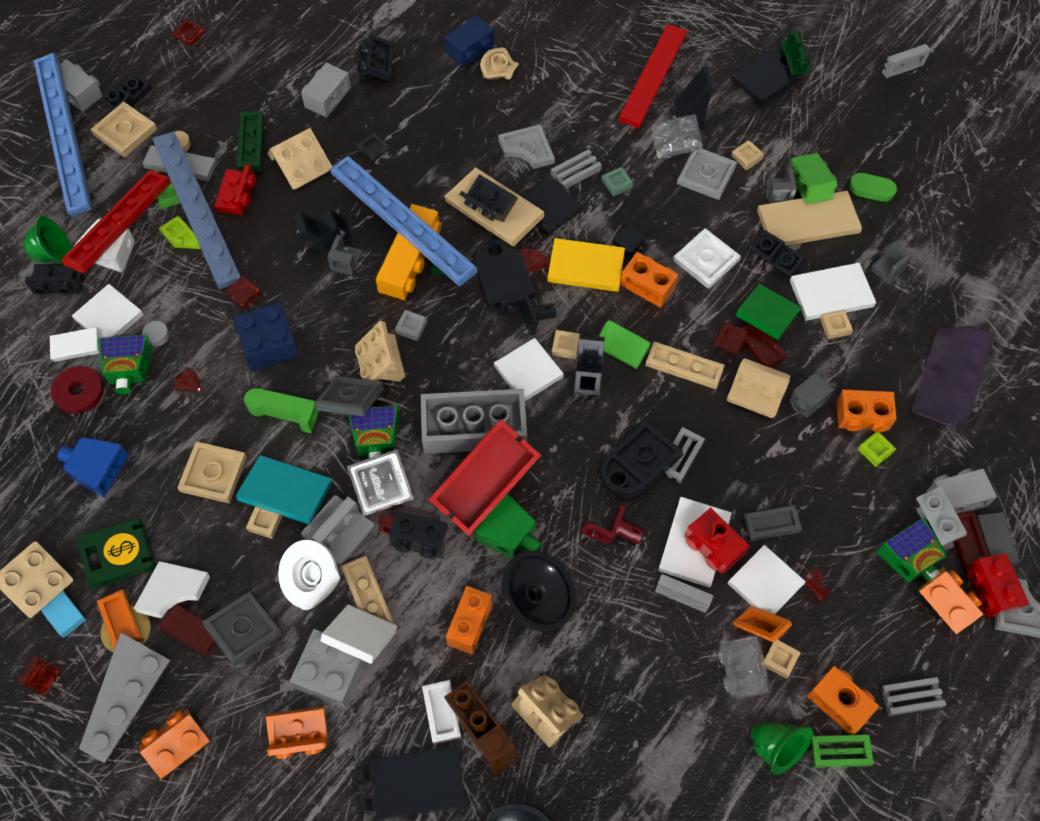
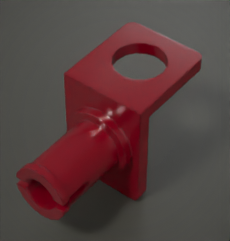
(618, 527)

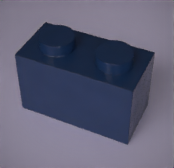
(469, 41)

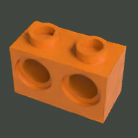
(645, 283)
(865, 405)
(469, 620)

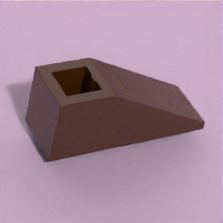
(482, 728)

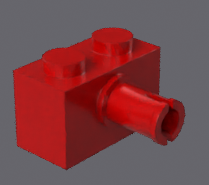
(715, 541)

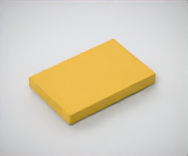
(586, 265)

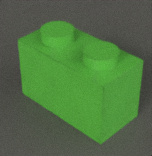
(813, 178)

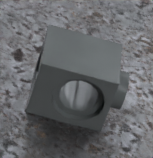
(810, 395)

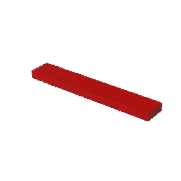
(653, 76)
(116, 221)

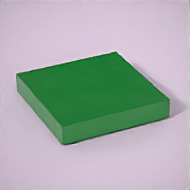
(768, 311)

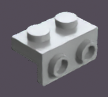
(942, 517)

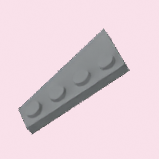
(125, 688)

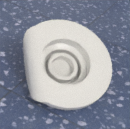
(307, 573)

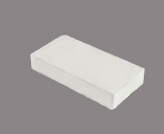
(74, 344)
(441, 718)

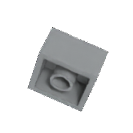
(327, 672)

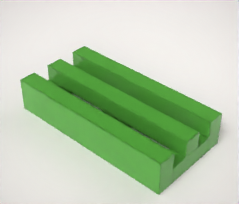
(816, 752)

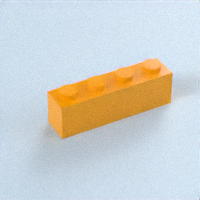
(404, 260)

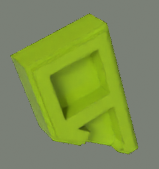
(179, 234)

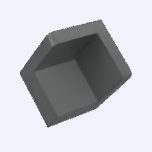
(781, 188)
(343, 258)
(892, 263)

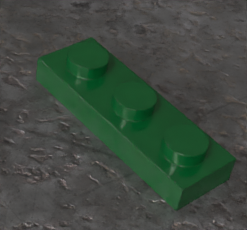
(250, 140)

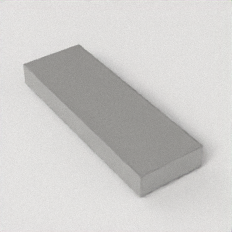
(200, 165)

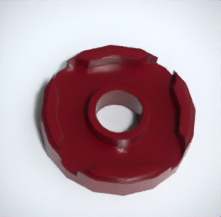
(71, 378)

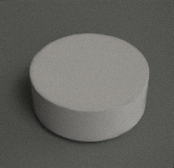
(156, 332)

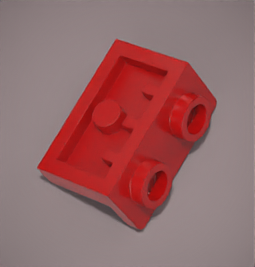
(235, 191)

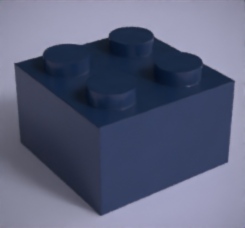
(266, 337)

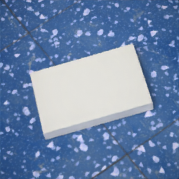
(832, 291)
(678, 557)

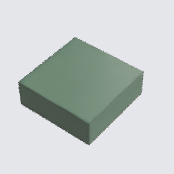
(617, 181)

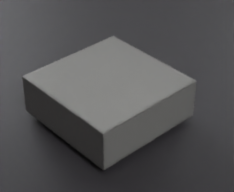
(411, 325)

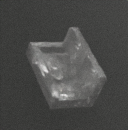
(676, 136)
(744, 667)

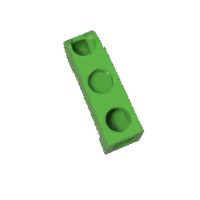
(282, 406)

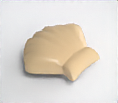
(497, 64)

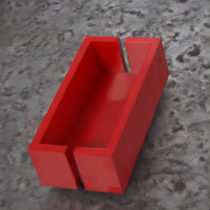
(484, 477)

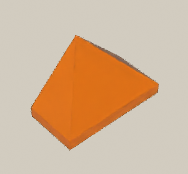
(763, 624)

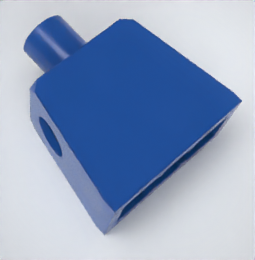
(93, 463)

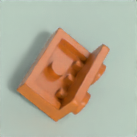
(951, 601)
(297, 732)
(172, 743)

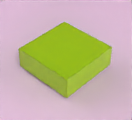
(876, 449)

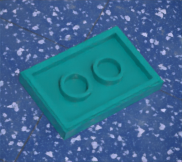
(284, 489)

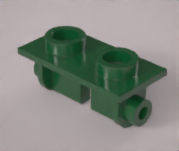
(796, 54)

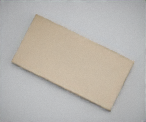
(802, 222)
(517, 223)

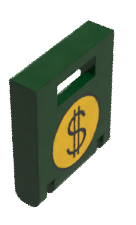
(119, 551)

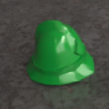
(46, 241)
(781, 744)

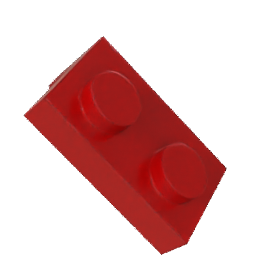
(996, 584)

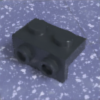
(490, 198)
(418, 534)

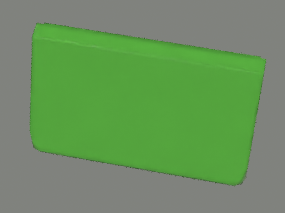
(624, 344)

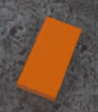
(119, 617)

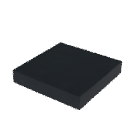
(556, 204)

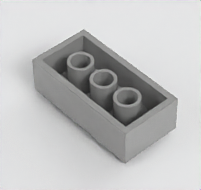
(463, 418)

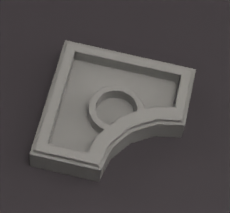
(529, 145)
(1021, 620)

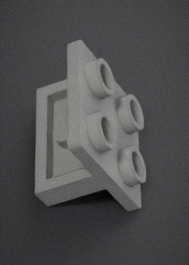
(339, 528)

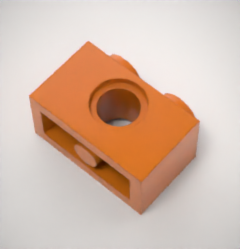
(850, 716)

